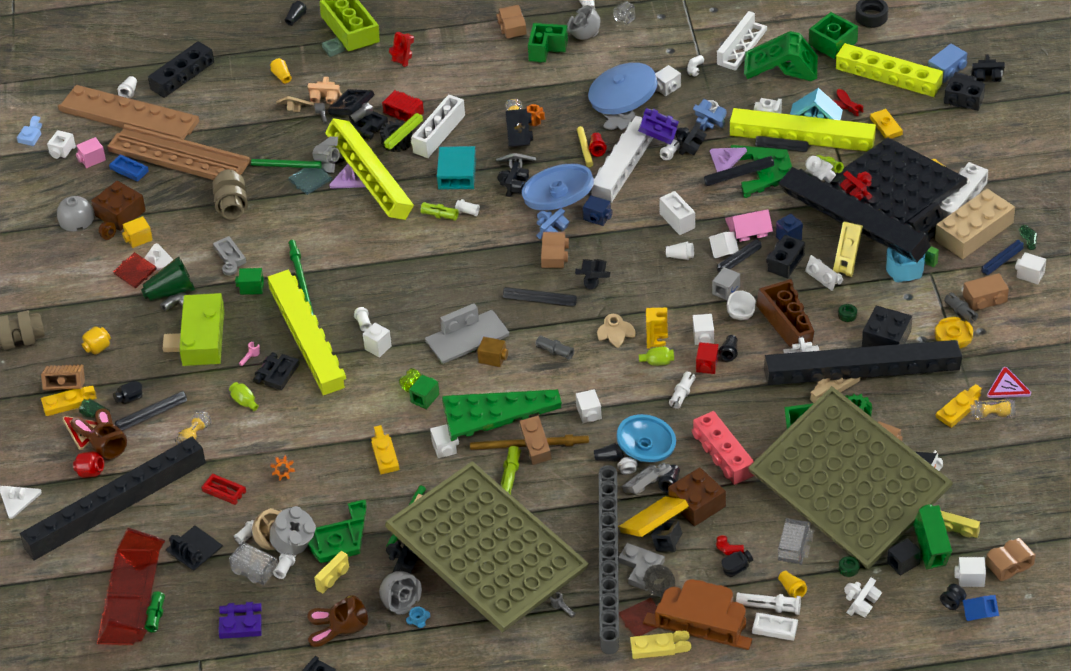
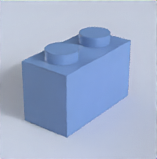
(949, 61)

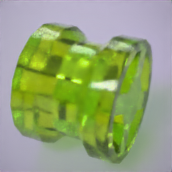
(409, 379)

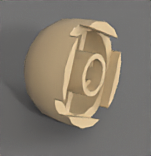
(261, 528)

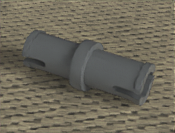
(961, 307)
(554, 347)

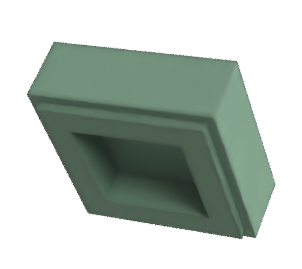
(333, 47)

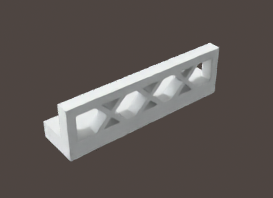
(736, 41)

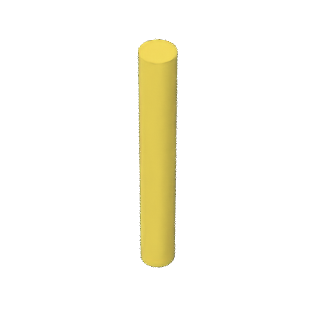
(584, 145)

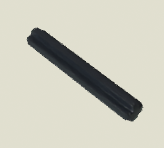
(738, 171)
(540, 296)
(151, 411)

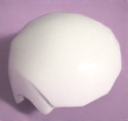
(741, 305)

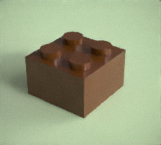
(118, 204)
(702, 494)

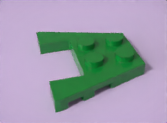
(768, 176)
(340, 536)

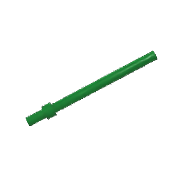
(295, 256)

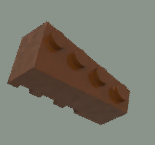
(785, 312)

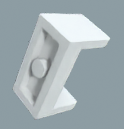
(677, 213)

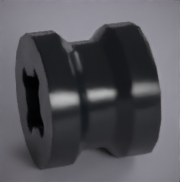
(953, 596)

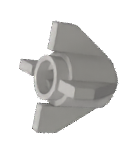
(327, 154)

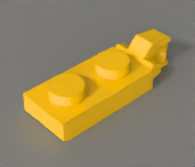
(67, 400)
(958, 406)
(384, 451)

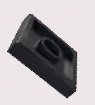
(350, 102)

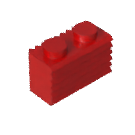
(402, 106)

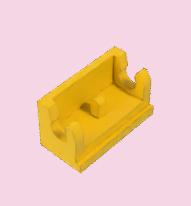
(656, 326)

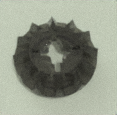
(658, 571)

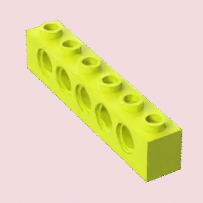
(889, 70)

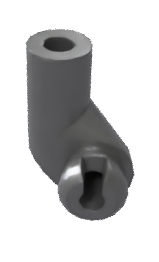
(365, 110)
(172, 300)

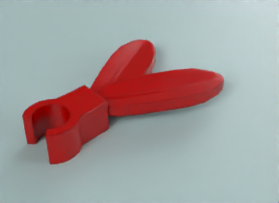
(845, 103)

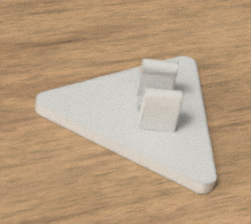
(158, 257)
(17, 498)

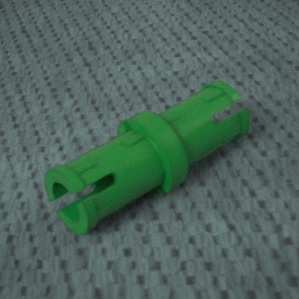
(154, 611)

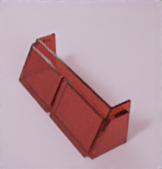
(130, 589)

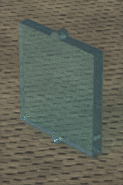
(310, 179)

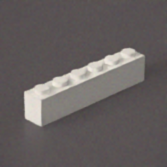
(621, 161)

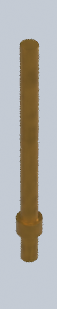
(568, 440)

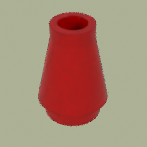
(597, 145)

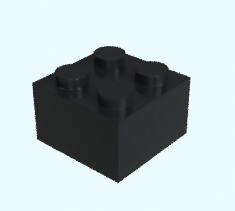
(886, 328)

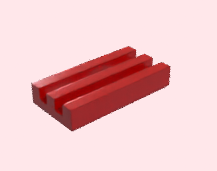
(221, 491)

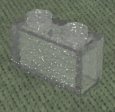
(794, 541)
(253, 563)

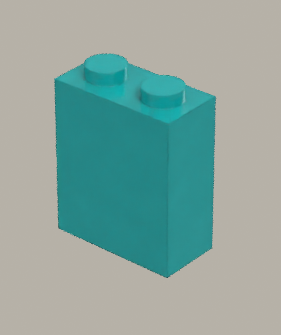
(456, 167)

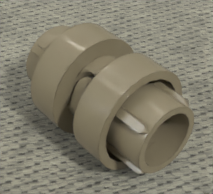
(230, 194)
(26, 328)

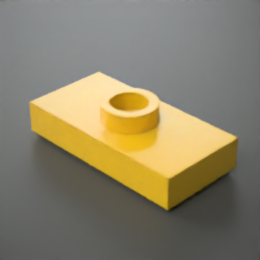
(886, 124)

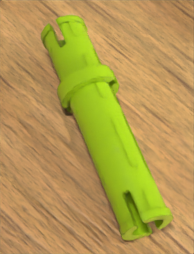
(510, 467)

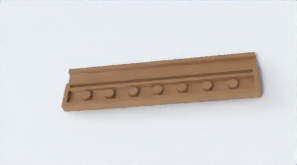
(121, 110)
(175, 153)

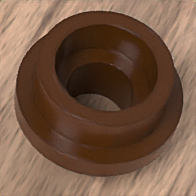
(107, 230)

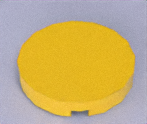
(954, 329)

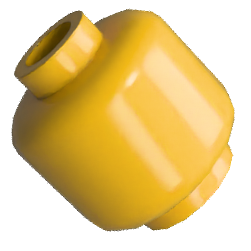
(96, 340)

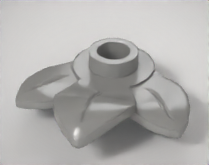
(619, 120)

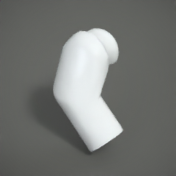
(692, 65)

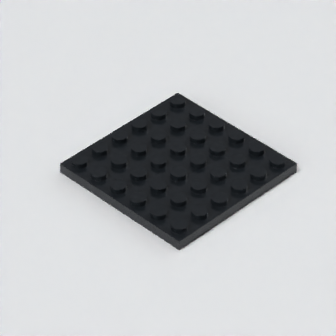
(902, 180)

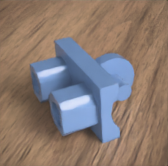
(705, 116)
(548, 223)

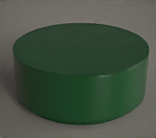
(847, 312)
(848, 566)

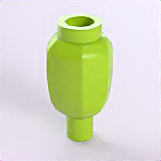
(658, 356)
(243, 396)

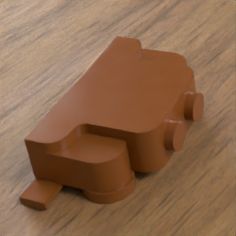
(702, 611)

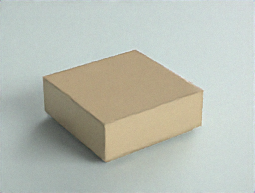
(171, 342)

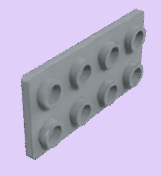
(464, 331)

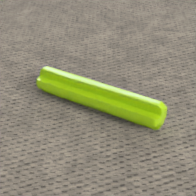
(403, 131)

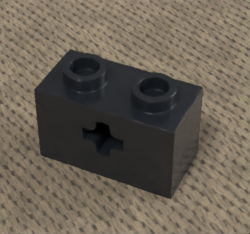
(514, 117)

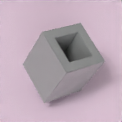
(725, 283)

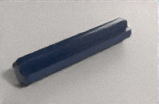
(1002, 257)

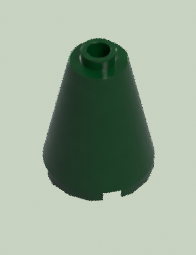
(168, 281)

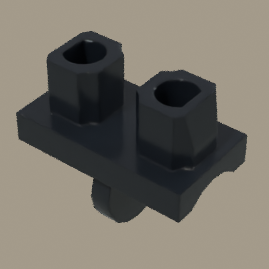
(988, 67)
(687, 137)
(511, 179)
(593, 270)
(403, 563)

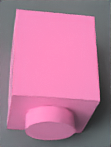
(90, 152)

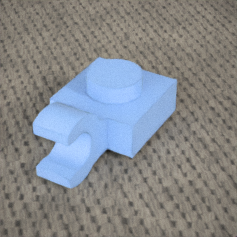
(30, 134)

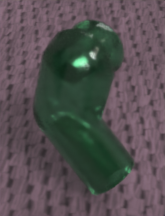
(1029, 235)

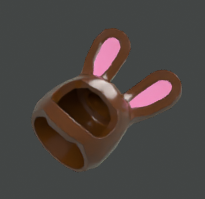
(105, 437)
(344, 618)

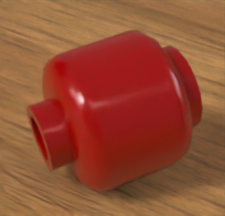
(88, 464)

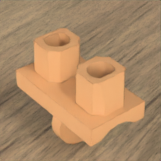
(324, 89)

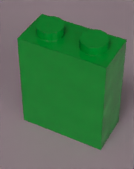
(932, 536)

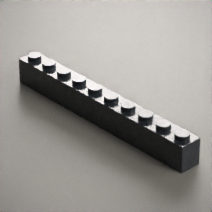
(849, 209)
(862, 362)
(112, 498)

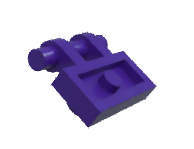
(658, 126)
(240, 626)

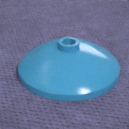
(646, 438)

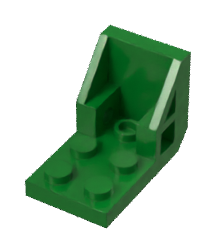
(779, 50)

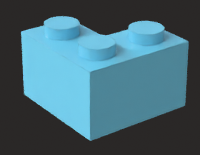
(817, 105)

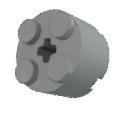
(292, 531)

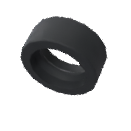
(871, 20)

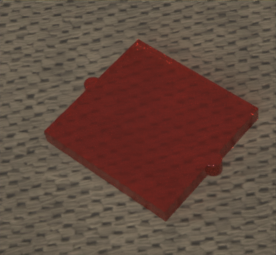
(135, 270)
(635, 616)

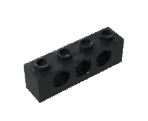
(181, 69)

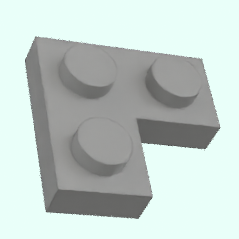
(640, 560)

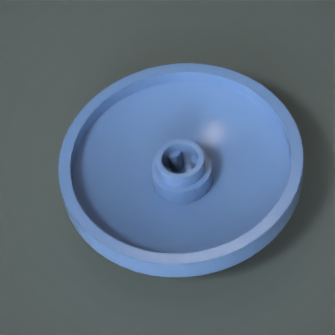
(622, 88)
(557, 187)

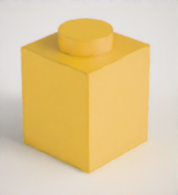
(137, 232)

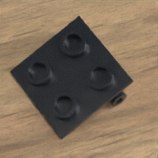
(193, 547)

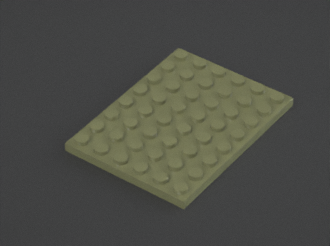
(849, 477)
(487, 546)

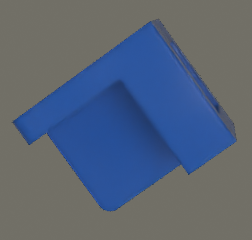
(981, 607)

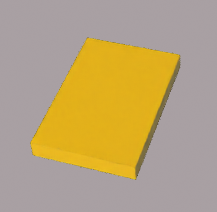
(653, 516)

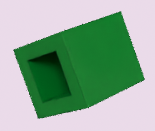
(250, 281)
(424, 391)

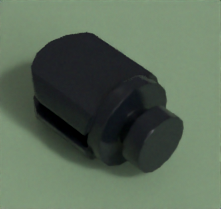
(128, 392)
(736, 563)

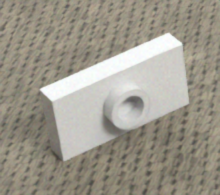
(775, 626)

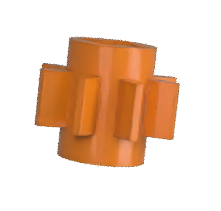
(536, 114)
(279, 462)

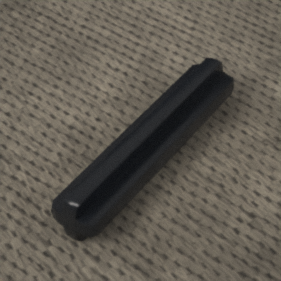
(779, 143)
(740, 255)

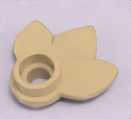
(615, 332)

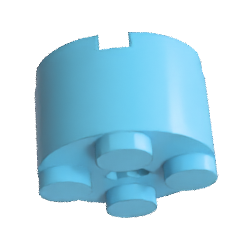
(903, 268)

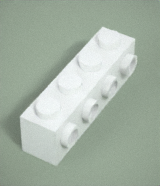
(438, 126)
(976, 181)

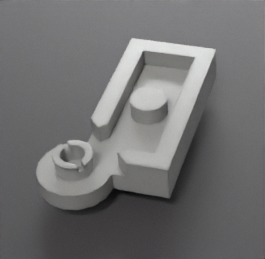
(229, 254)
(645, 477)

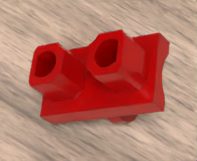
(401, 48)
(863, 179)

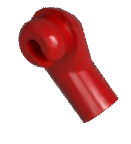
(727, 548)

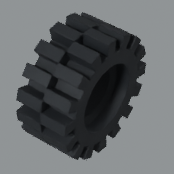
(389, 129)

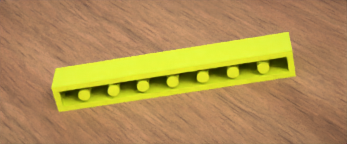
(803, 128)
(370, 169)
(306, 332)

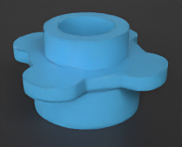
(418, 617)

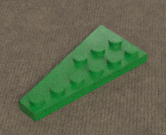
(492, 410)

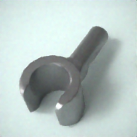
(320, 108)
(559, 603)

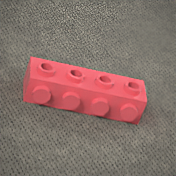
(722, 447)

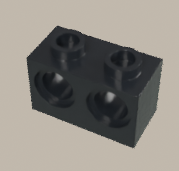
(964, 93)
(785, 256)

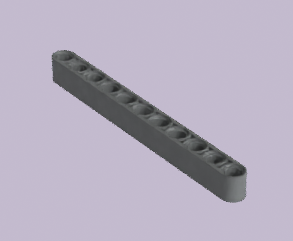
(608, 560)

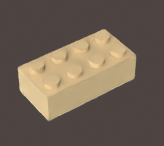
(974, 223)

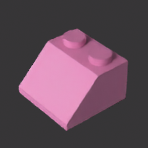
(750, 224)

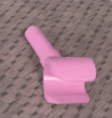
(252, 352)

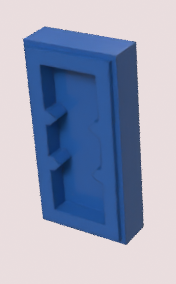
(128, 168)

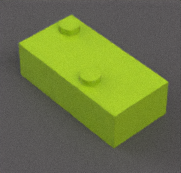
(350, 23)
(201, 329)

